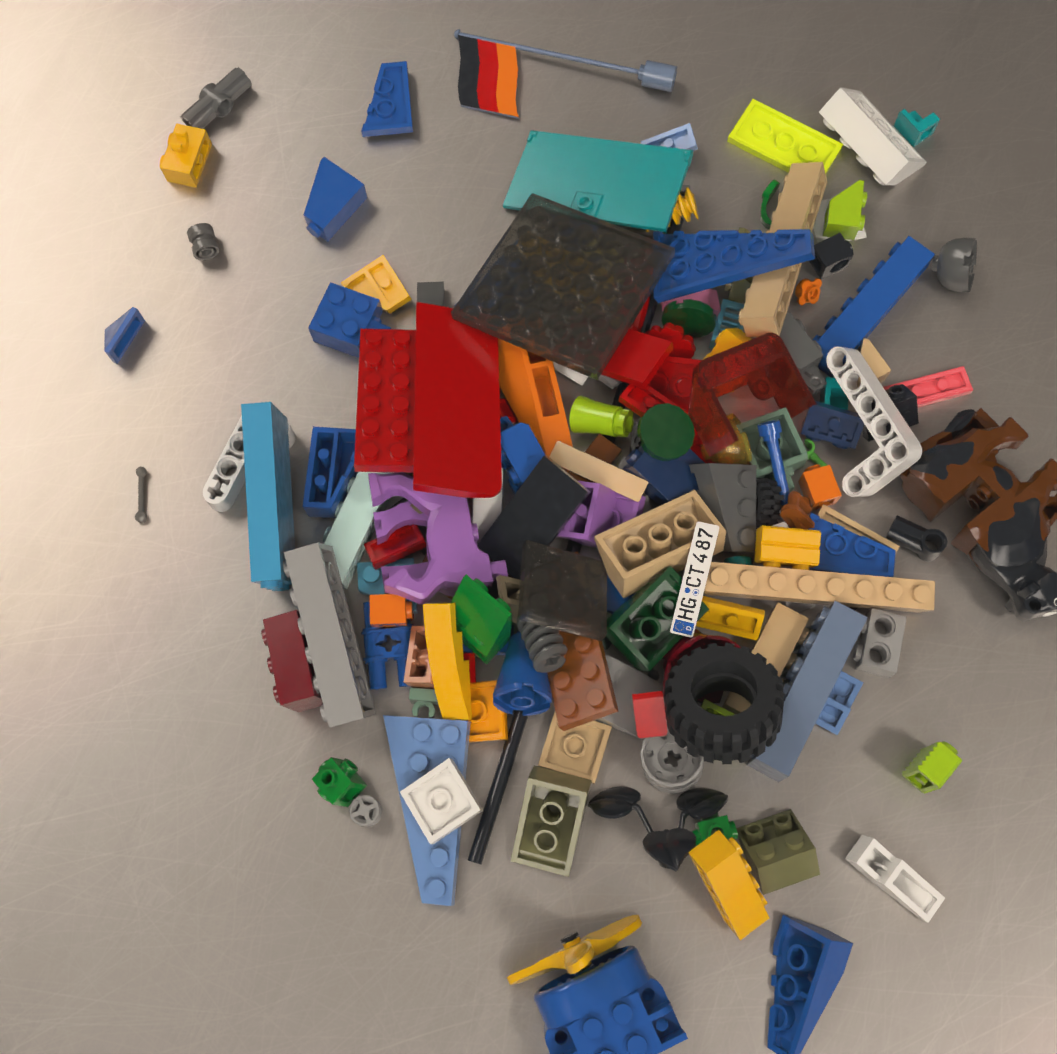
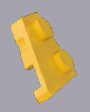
(381, 283)

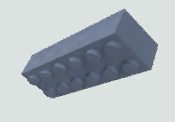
(809, 686)

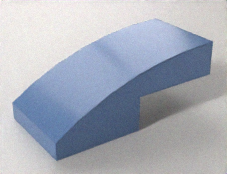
(839, 703)

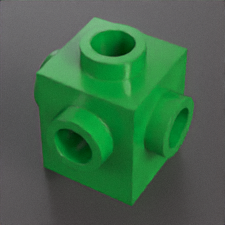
(338, 781)
(716, 823)

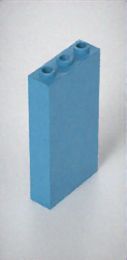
(268, 493)

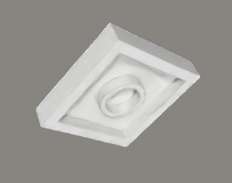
(441, 801)

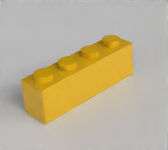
(730, 883)

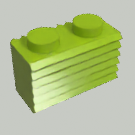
(932, 766)

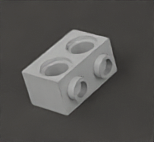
(886, 645)

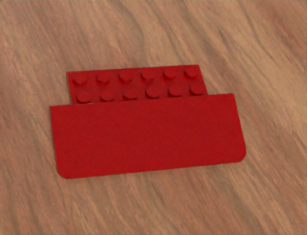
(431, 405)

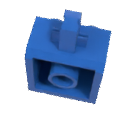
(341, 318)
(518, 452)

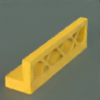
(732, 618)

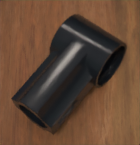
(914, 536)

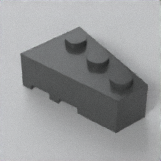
(731, 497)

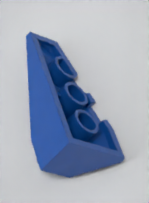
(807, 973)

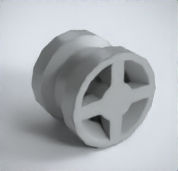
(362, 806)

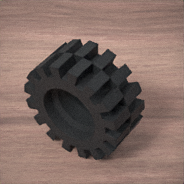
(767, 502)

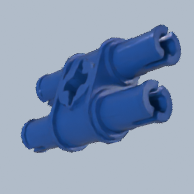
(377, 656)

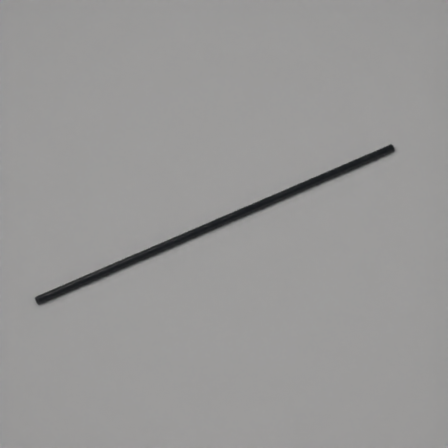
(519, 721)

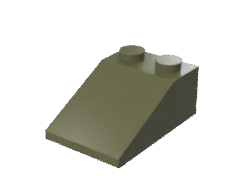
(550, 820)

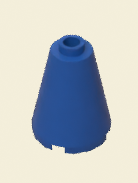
(520, 684)

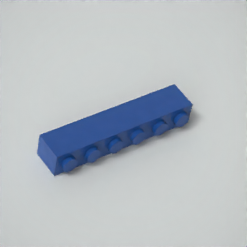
(875, 298)

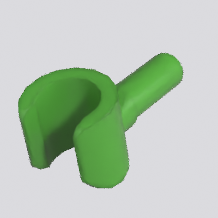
(811, 454)

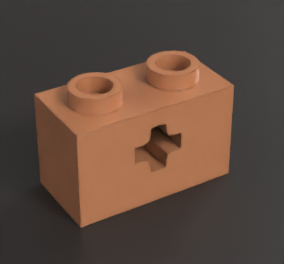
(417, 665)

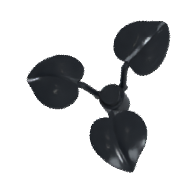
(665, 846)

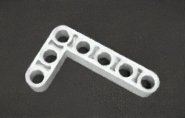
(876, 423)

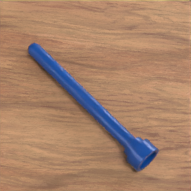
(771, 433)

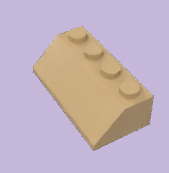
(653, 541)

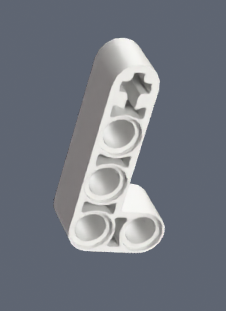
(231, 484)

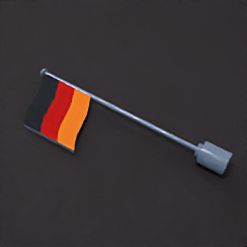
(491, 73)

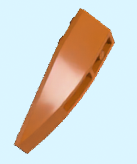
(533, 394)

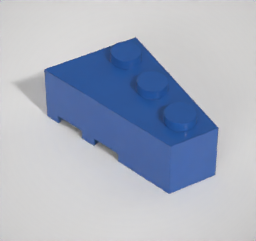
(328, 470)

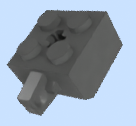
(804, 352)

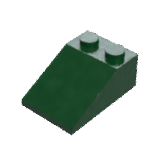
(644, 621)

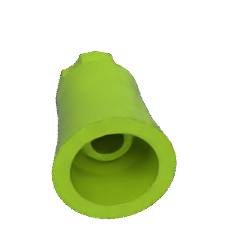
(599, 417)

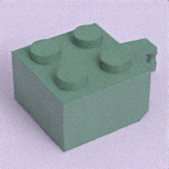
(791, 446)

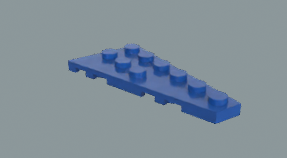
(726, 257)

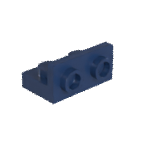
(832, 425)

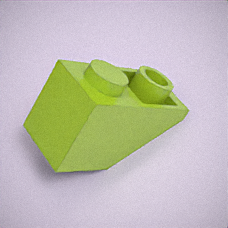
(844, 212)

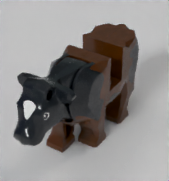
(1014, 516)

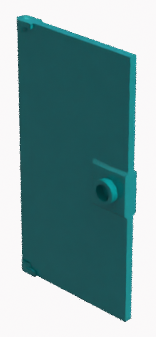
(602, 178)

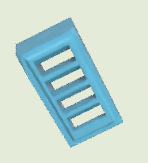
(720, 321)

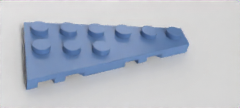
(416, 749)

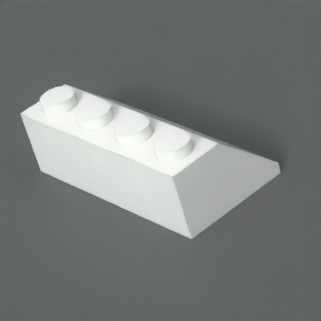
(871, 137)

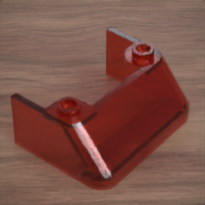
(761, 365)

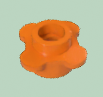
(808, 291)

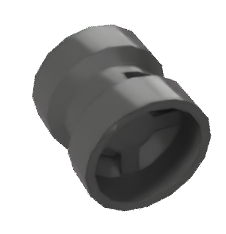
(204, 245)

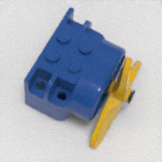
(602, 1002)

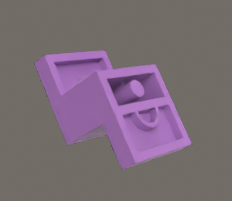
(599, 513)

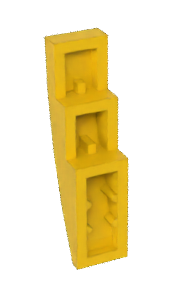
(446, 661)

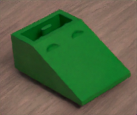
(481, 619)

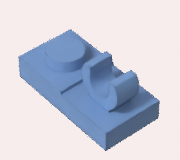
(680, 137)

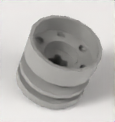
(663, 776)

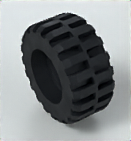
(717, 735)

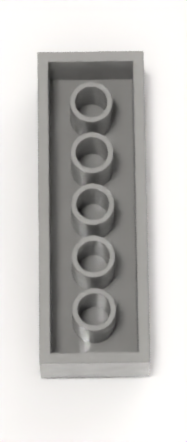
(329, 634)

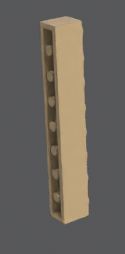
(796, 209)
(820, 587)

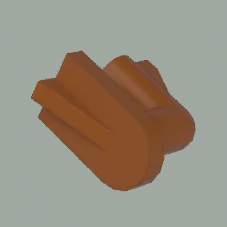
(796, 511)

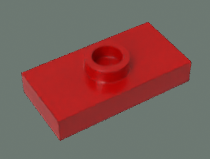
(399, 545)

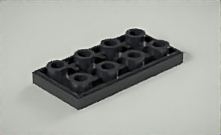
(534, 514)

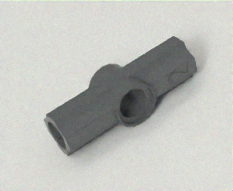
(216, 99)

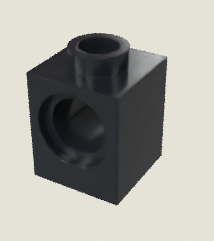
(831, 256)

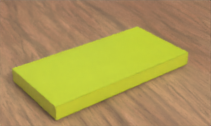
(781, 138)

